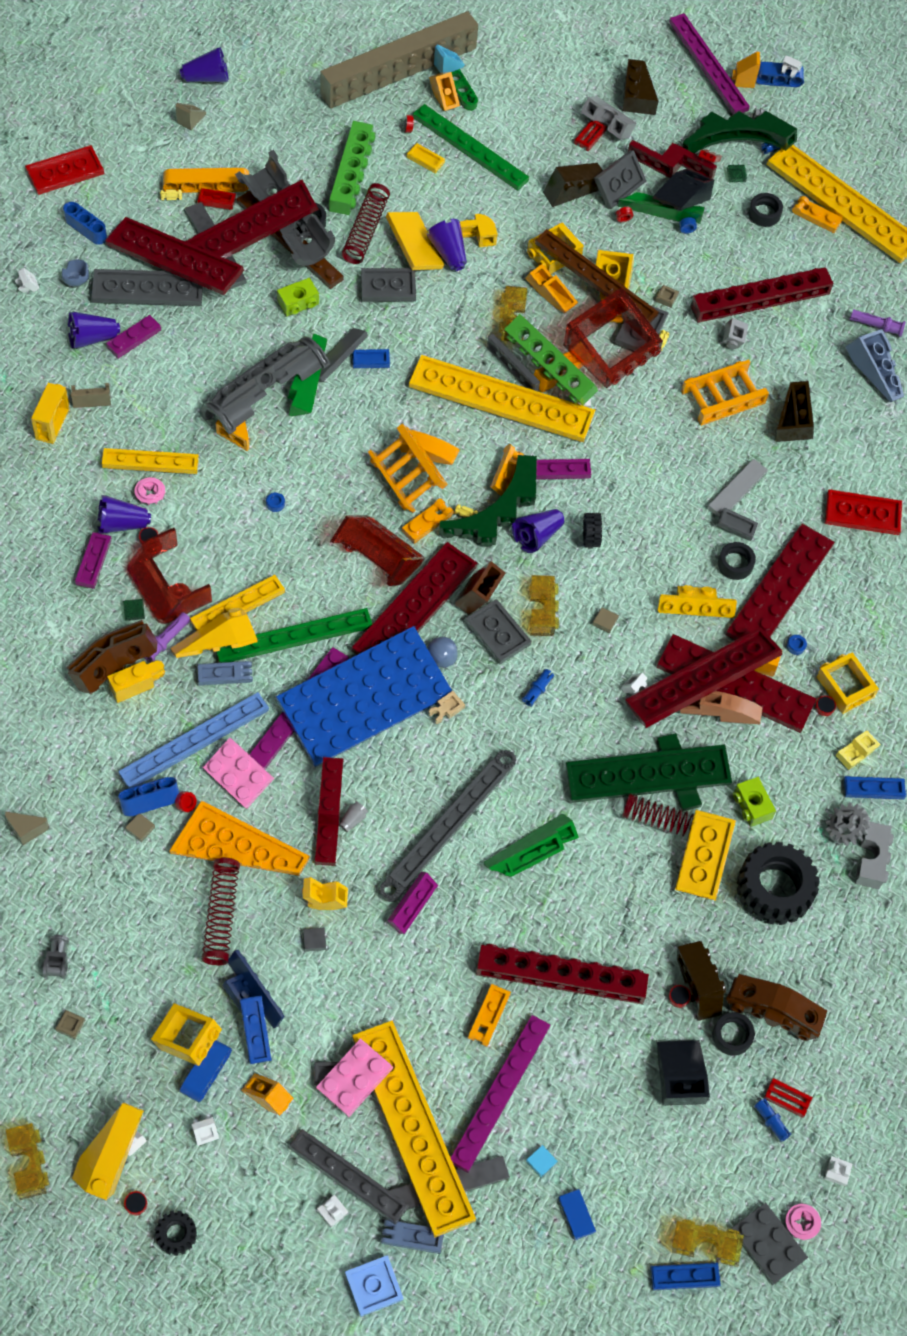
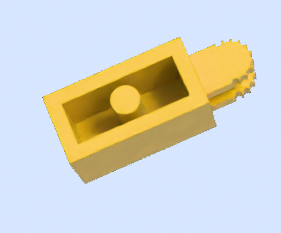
(135, 679)

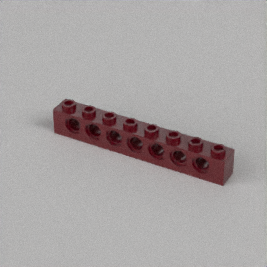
(761, 294)
(552, 979)

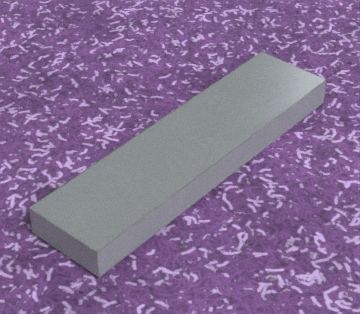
(738, 487)

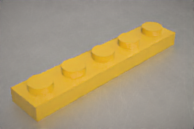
(150, 461)
(247, 600)

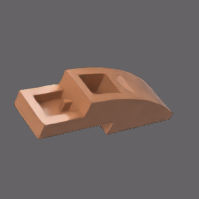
(728, 707)

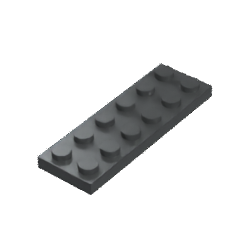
(144, 288)

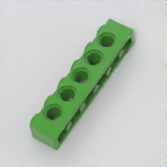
(351, 168)
(521, 327)

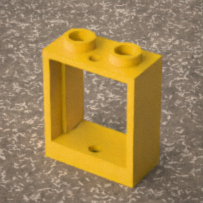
(564, 234)
(50, 413)
(842, 702)
(171, 1026)

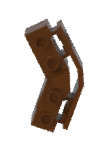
(111, 655)
(777, 1005)

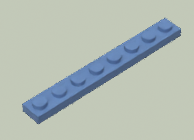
(193, 741)

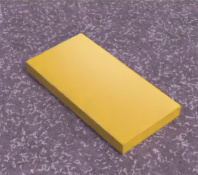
(413, 240)
(705, 855)

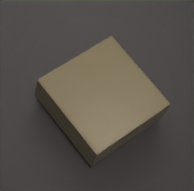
(667, 296)
(605, 620)
(140, 827)
(70, 1024)

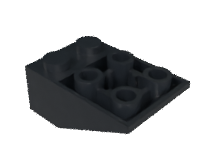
(685, 190)
(682, 1073)

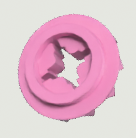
(149, 484)
(810, 1215)

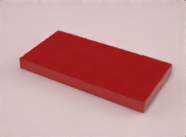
(64, 169)
(863, 512)

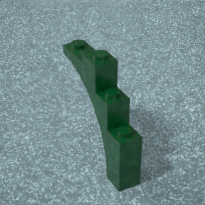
(764, 129)
(504, 511)

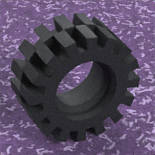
(592, 529)
(178, 1246)

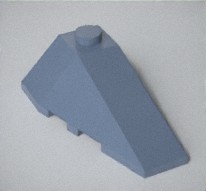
(873, 358)

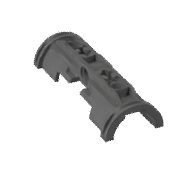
(275, 178)
(234, 401)

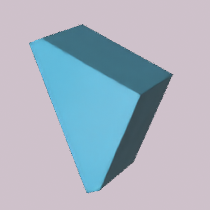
(447, 60)

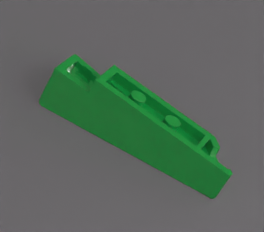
(646, 204)
(304, 391)
(534, 847)

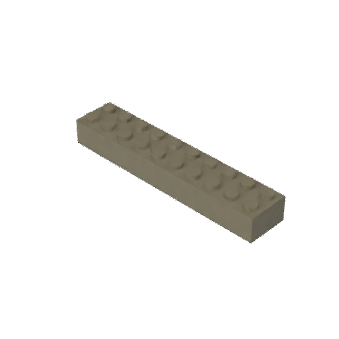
(396, 60)

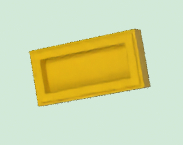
(425, 158)

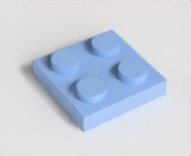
(374, 1286)

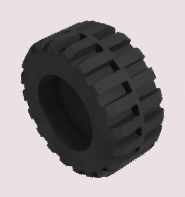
(788, 861)

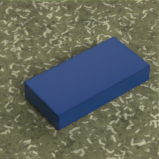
(371, 358)
(577, 1214)

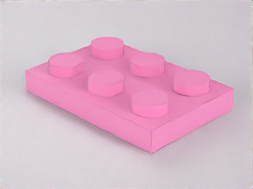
(238, 773)
(354, 1077)

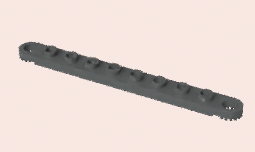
(447, 825)

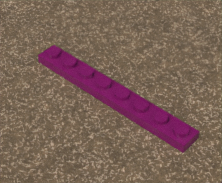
(709, 64)
(281, 729)
(499, 1093)

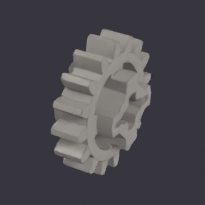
(848, 824)

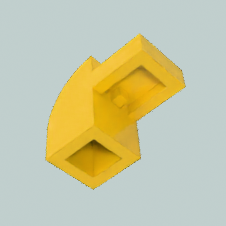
(482, 228)
(324, 896)

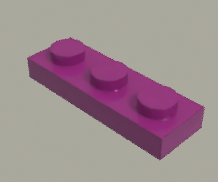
(133, 336)
(563, 469)
(93, 560)
(412, 902)

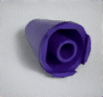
(206, 68)
(449, 243)
(90, 329)
(120, 515)
(536, 529)

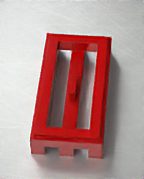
(588, 146)
(709, 156)
(217, 198)
(792, 1091)

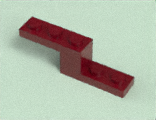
(672, 160)
(329, 811)

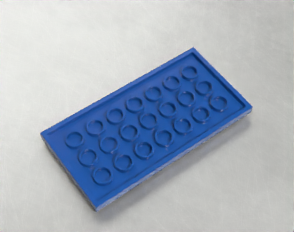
(364, 696)

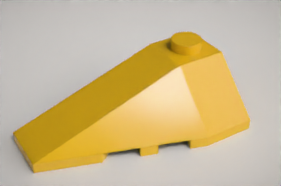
(619, 267)
(225, 630)
(105, 1157)

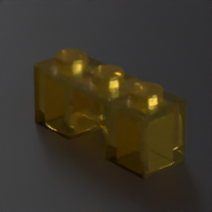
(514, 302)
(543, 620)
(31, 1180)
(689, 1236)

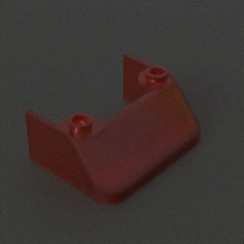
(380, 546)
(163, 600)

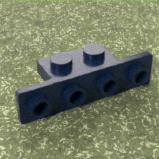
(248, 985)

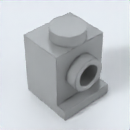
(735, 333)

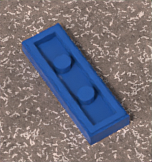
(874, 787)
(255, 1029)
(685, 1276)

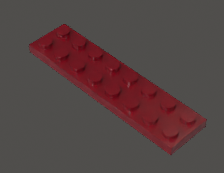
(257, 221)
(174, 255)
(782, 583)
(420, 598)
(703, 677)
(777, 699)

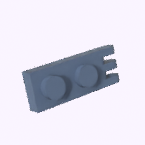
(225, 673)
(412, 1237)

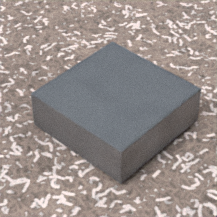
(314, 939)

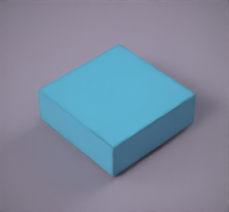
(541, 1161)

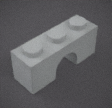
(601, 111)
(873, 872)

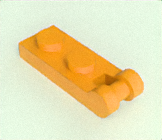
(817, 214)
(505, 470)
(427, 521)
(489, 1014)

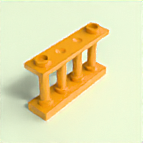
(725, 408)
(425, 465)

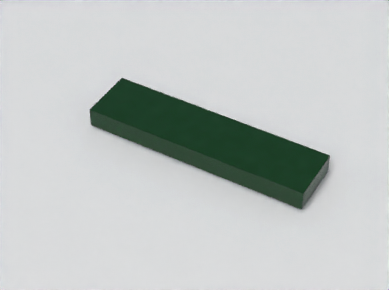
(689, 798)

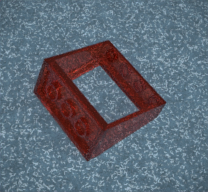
(593, 319)

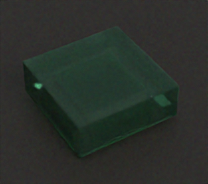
(737, 173)
(134, 609)

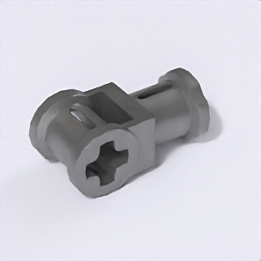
(56, 959)

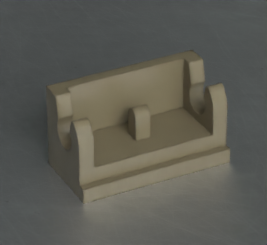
(91, 397)

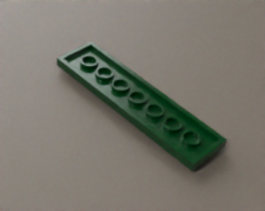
(648, 773)

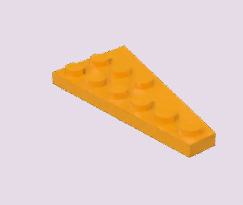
(217, 834)

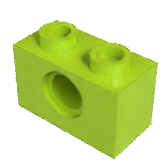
(298, 297)
(754, 790)

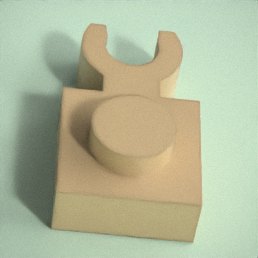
(448, 706)

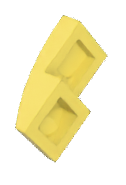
(857, 750)

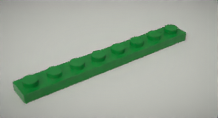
(471, 147)
(299, 635)

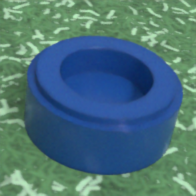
(688, 225)
(275, 502)
(796, 644)

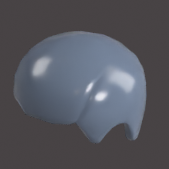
(76, 273)
(443, 651)

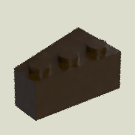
(639, 89)
(571, 183)
(797, 414)
(702, 979)

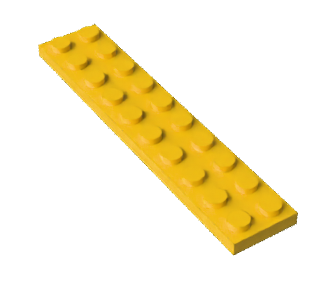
(842, 200)
(502, 398)
(417, 1135)

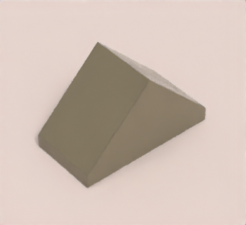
(188, 115)
(26, 826)

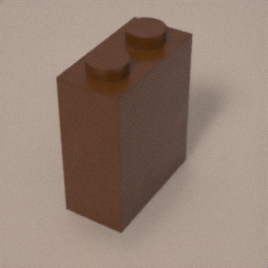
(480, 588)

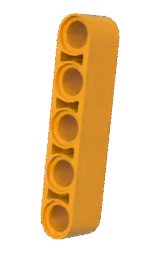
(193, 179)

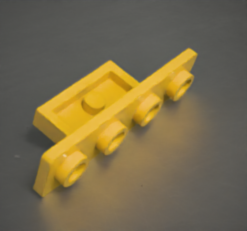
(697, 602)

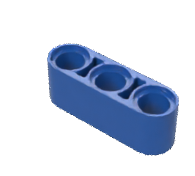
(771, 74)
(85, 223)
(148, 796)
(203, 1076)

